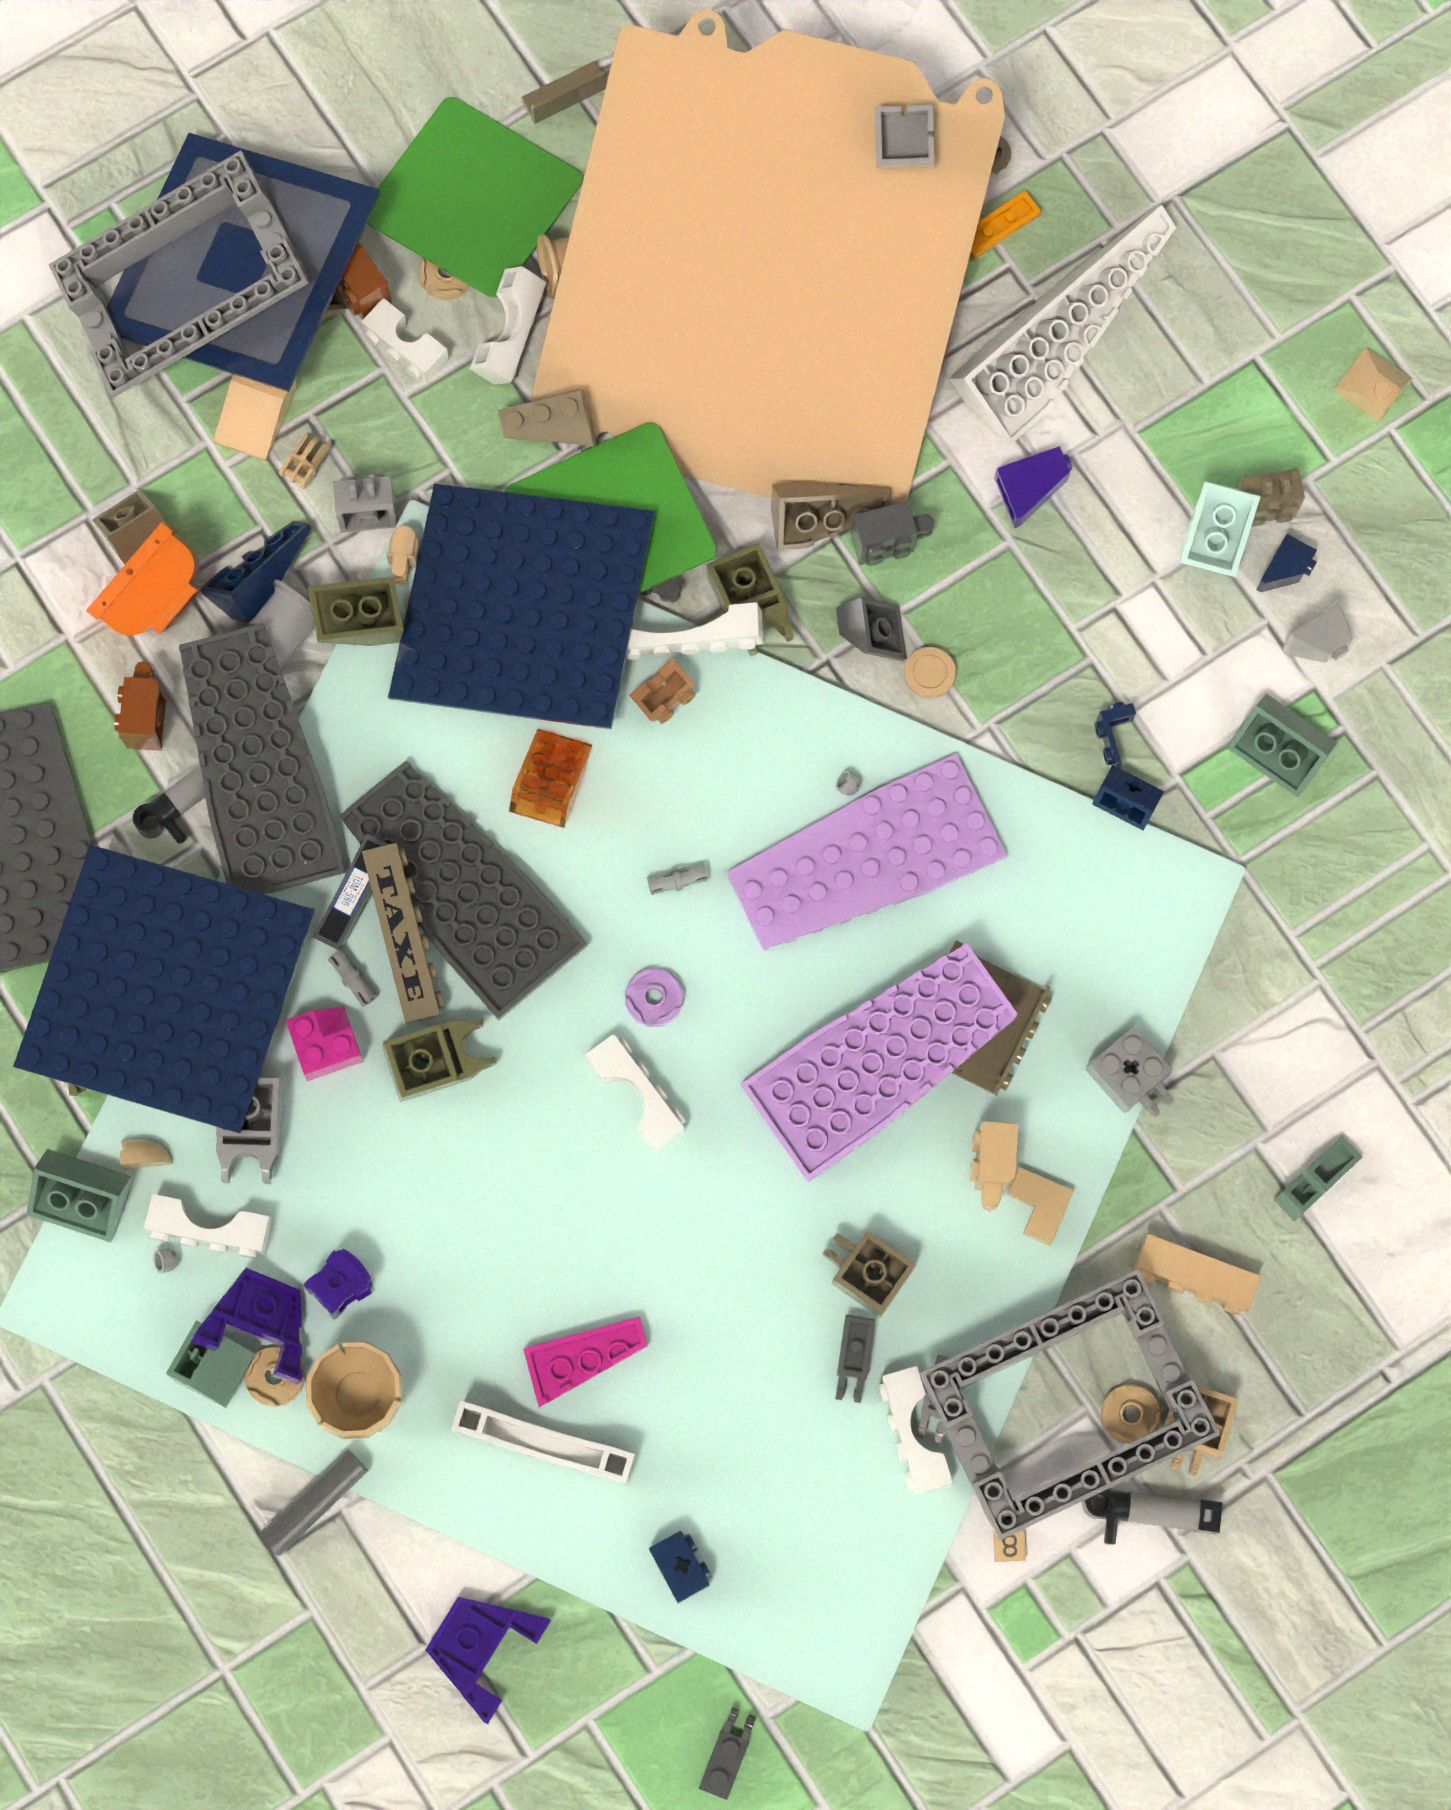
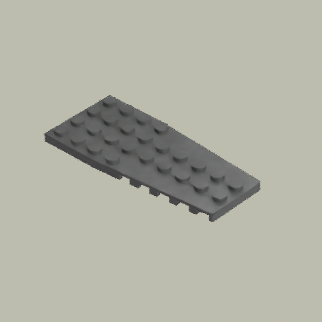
(256, 766)
(40, 836)
(470, 895)

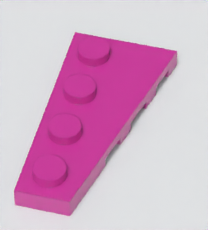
(573, 1360)

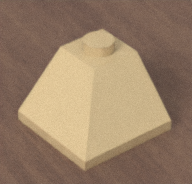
(1372, 384)

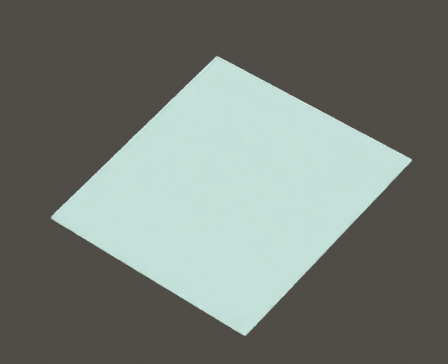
(546, 1213)

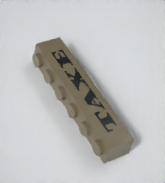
(401, 932)

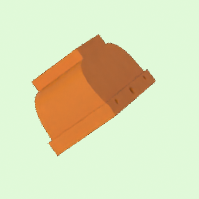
(150, 586)

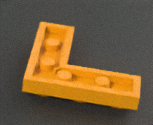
(1003, 223)

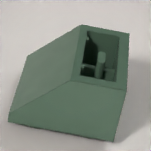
(209, 1371)

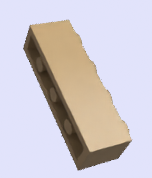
(1196, 1274)

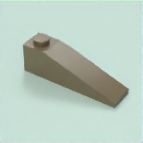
(818, 511)

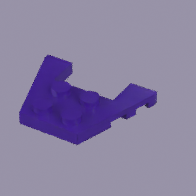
(262, 1309)
(469, 1641)

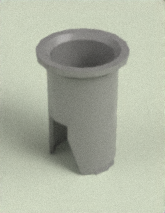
(286, 619)

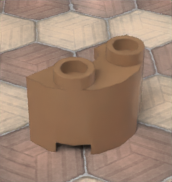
(664, 692)

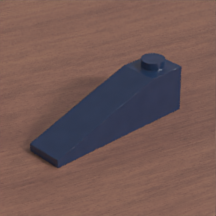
(250, 584)

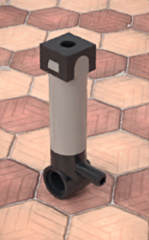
(170, 806)
(1155, 1510)

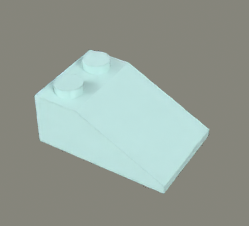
(1219, 528)

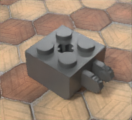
(888, 533)

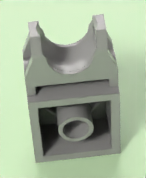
(259, 1134)

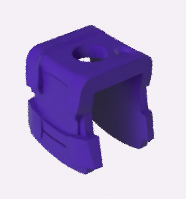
(339, 1283)

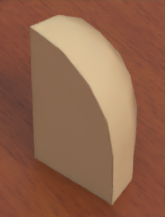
(143, 1153)

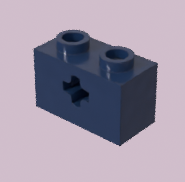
(1128, 797)
(665, 1555)

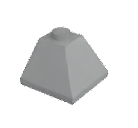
(1321, 638)

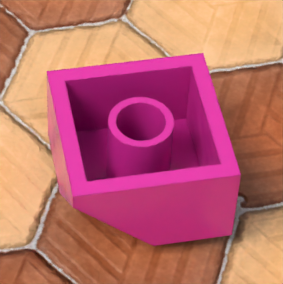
(324, 1041)

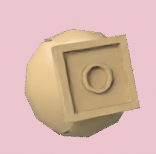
(354, 1390)

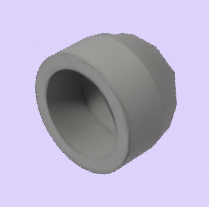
(848, 783)
(164, 1260)

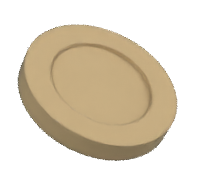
(929, 672)

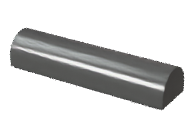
(313, 1503)

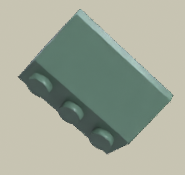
(1282, 745)
(78, 1195)

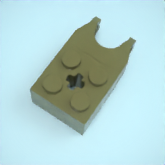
(753, 570)
(445, 1056)

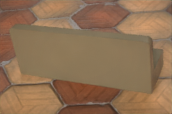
(565, 92)

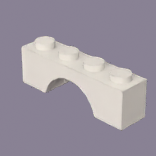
(520, 295)
(613, 1063)
(245, 1233)
(925, 1468)

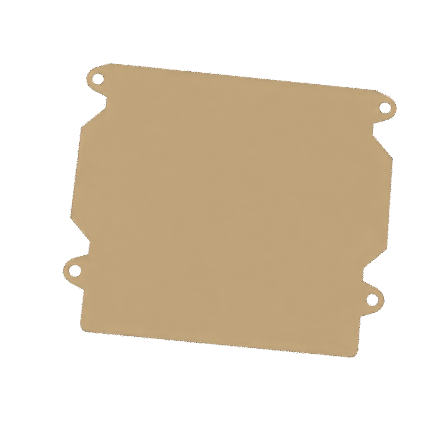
(757, 267)

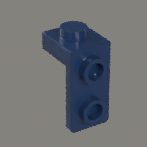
(1115, 715)

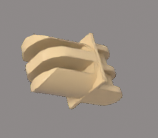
(306, 457)
(402, 553)

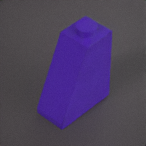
(1031, 482)

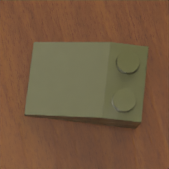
(357, 612)

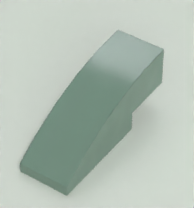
(1318, 1178)

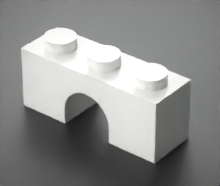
(420, 357)

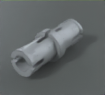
(677, 878)
(352, 977)

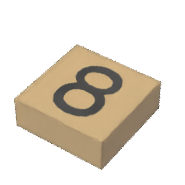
(1010, 1548)

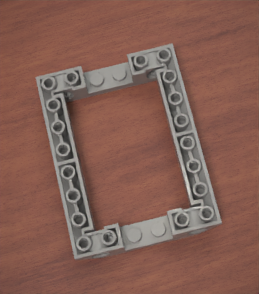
(153, 228)
(1122, 1296)

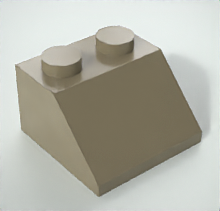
(129, 524)

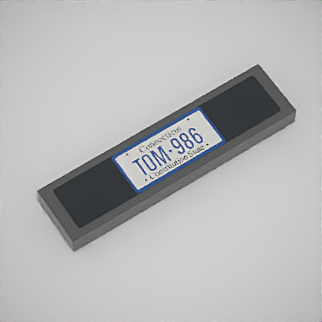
(347, 900)

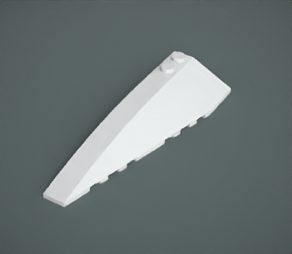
(1034, 357)

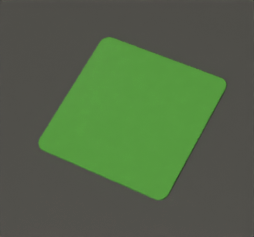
(472, 196)
(637, 474)

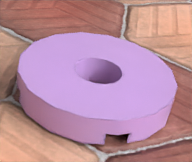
(657, 1014)

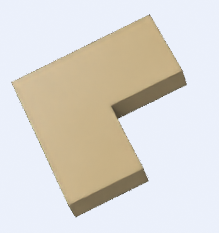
(1048, 1202)

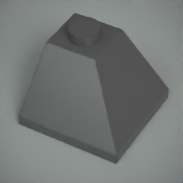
(872, 627)

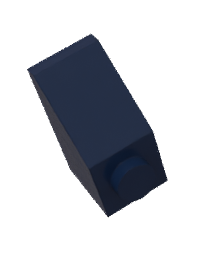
(1288, 565)

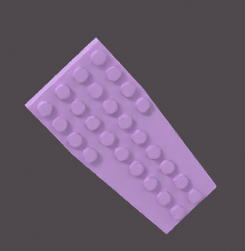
(869, 855)
(878, 1060)

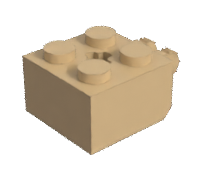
(994, 1161)
(1222, 1411)

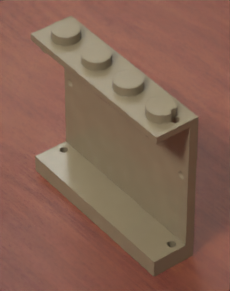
(992, 1062)

